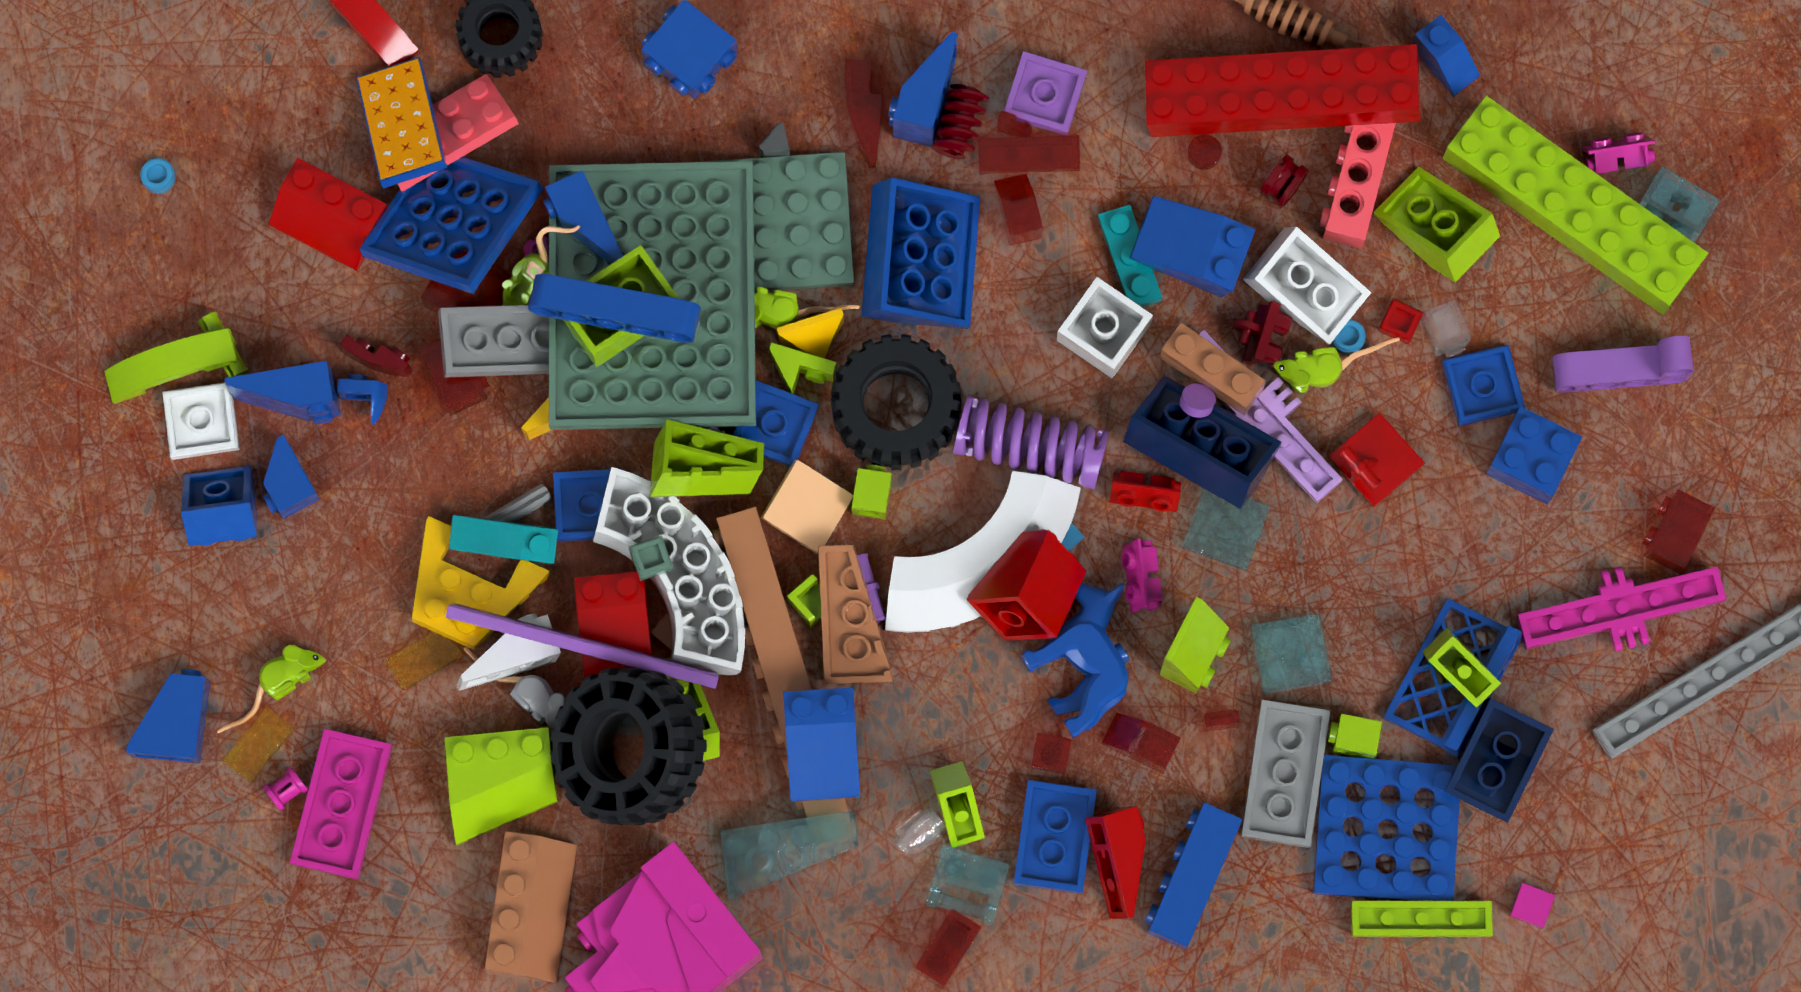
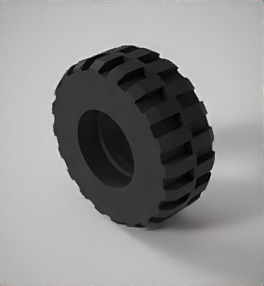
(585, 746)

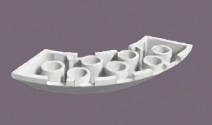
(934, 588)

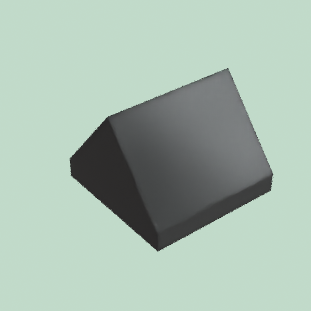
(775, 143)

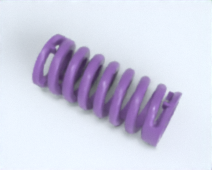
(973, 427)

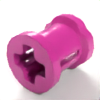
(288, 794)

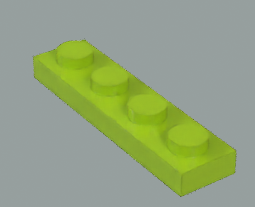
(1421, 919)

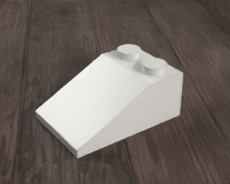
(1307, 284)

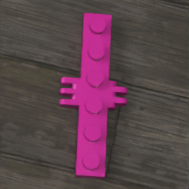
(1621, 608)

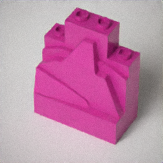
(663, 935)

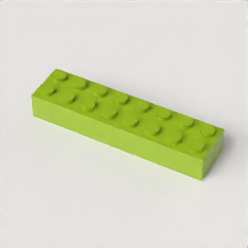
(1574, 205)

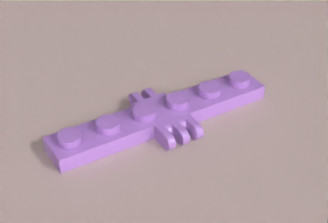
(1295, 453)

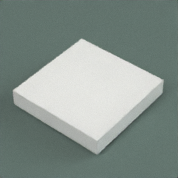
(200, 421)

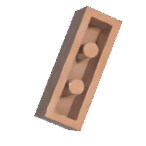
(1213, 368)

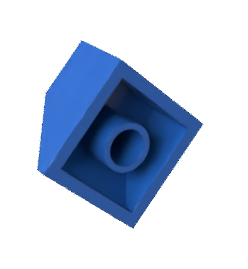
(219, 506)

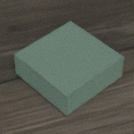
(650, 558)

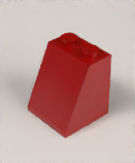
(1029, 588)

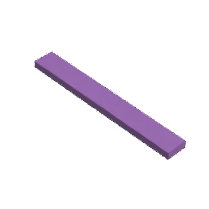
(581, 645)

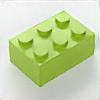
(630, 272)

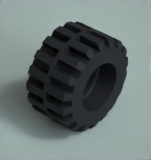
(502, 57)

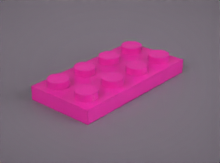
(341, 804)

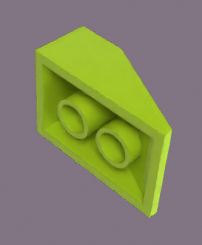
(1438, 223)
(1195, 648)

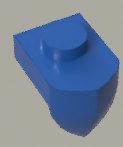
(360, 388)

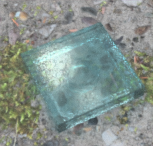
(1225, 531)

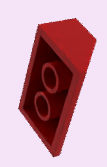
(325, 213)

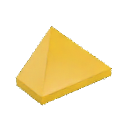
(812, 334)

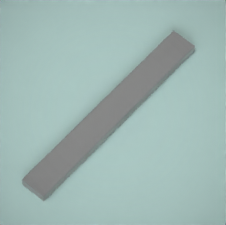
(1700, 684)

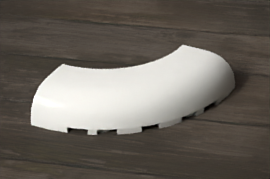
(699, 589)

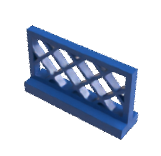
(1467, 715)

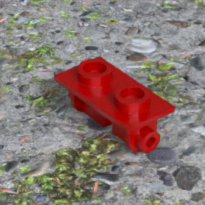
(1130, 491)

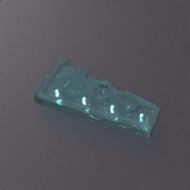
(775, 850)

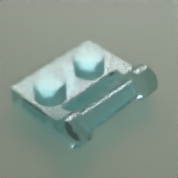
(972, 874)

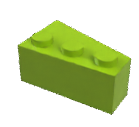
(703, 462)

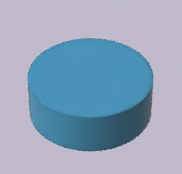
(158, 175)
(1350, 338)

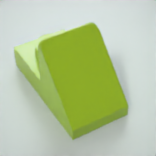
(792, 363)

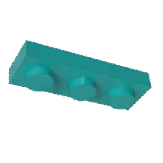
(1120, 236)

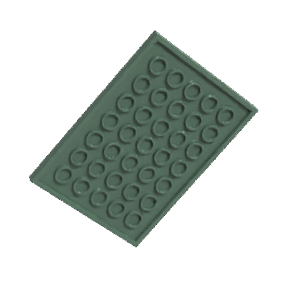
(701, 238)

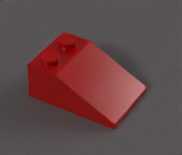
(612, 612)

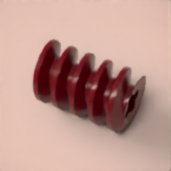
(958, 120)

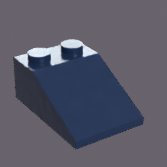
(1499, 760)

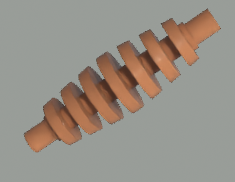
(1299, 21)

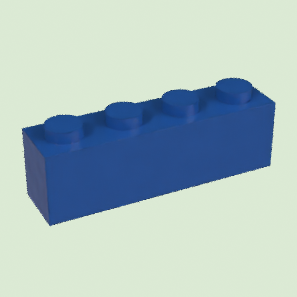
(1194, 876)

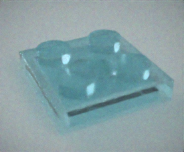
(1291, 654)

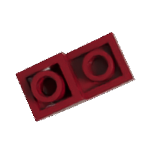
(384, 360)

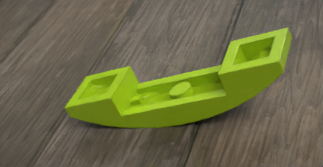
(169, 362)

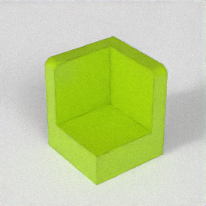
(807, 601)

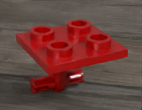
(1376, 460)

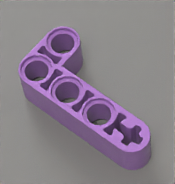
(1624, 367)

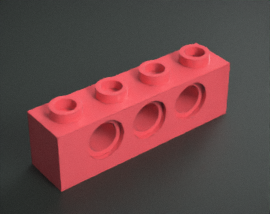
(1353, 227)

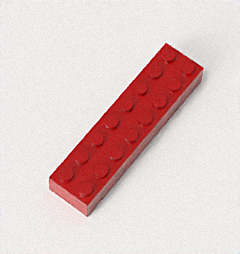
(1283, 90)

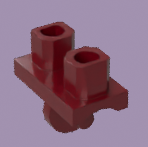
(1257, 331)

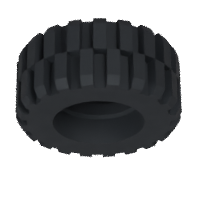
(888, 358)

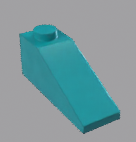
(503, 539)

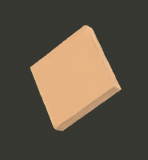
(807, 506)

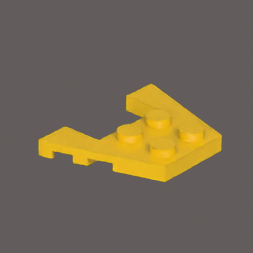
(444, 583)

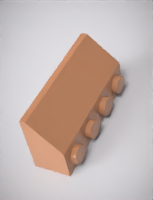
(530, 907)

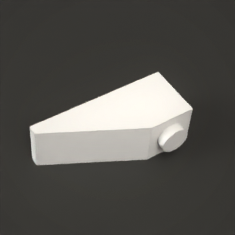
(510, 656)

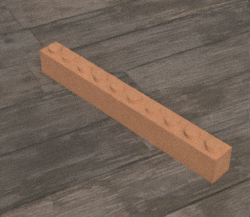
(768, 627)

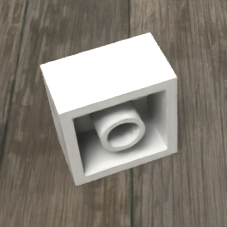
(1104, 327)

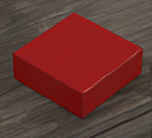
(1400, 321)

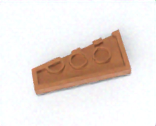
(849, 626)

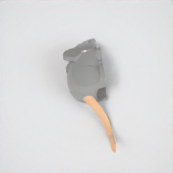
(534, 696)

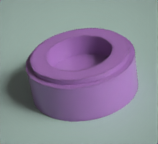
(1197, 400)

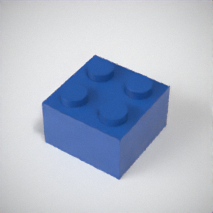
(1534, 455)

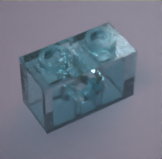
(1696, 203)

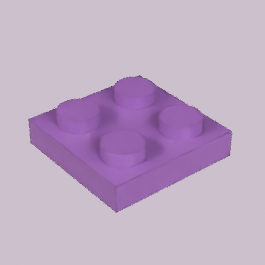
(1045, 93)

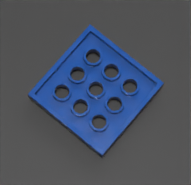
(456, 237)
(1333, 842)

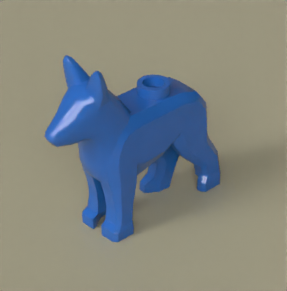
(1091, 652)

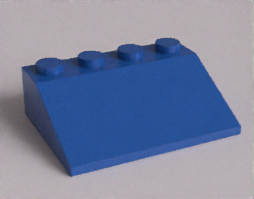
(920, 255)

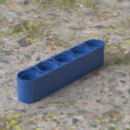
(614, 308)

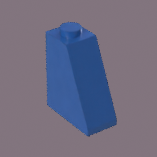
(174, 721)

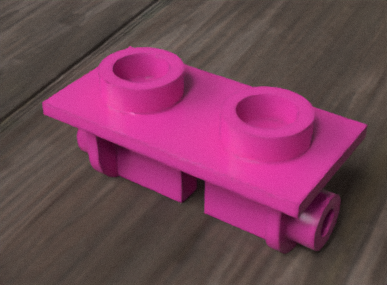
(1632, 149)
(1139, 560)

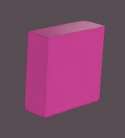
(1532, 905)

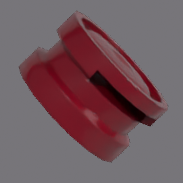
(1281, 178)

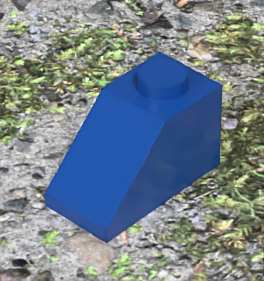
(1446, 55)
(287, 482)

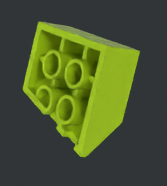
(498, 778)

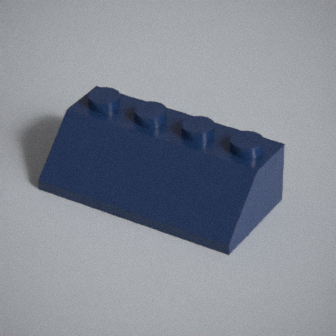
(1211, 451)

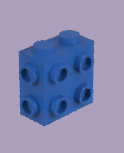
(688, 50)

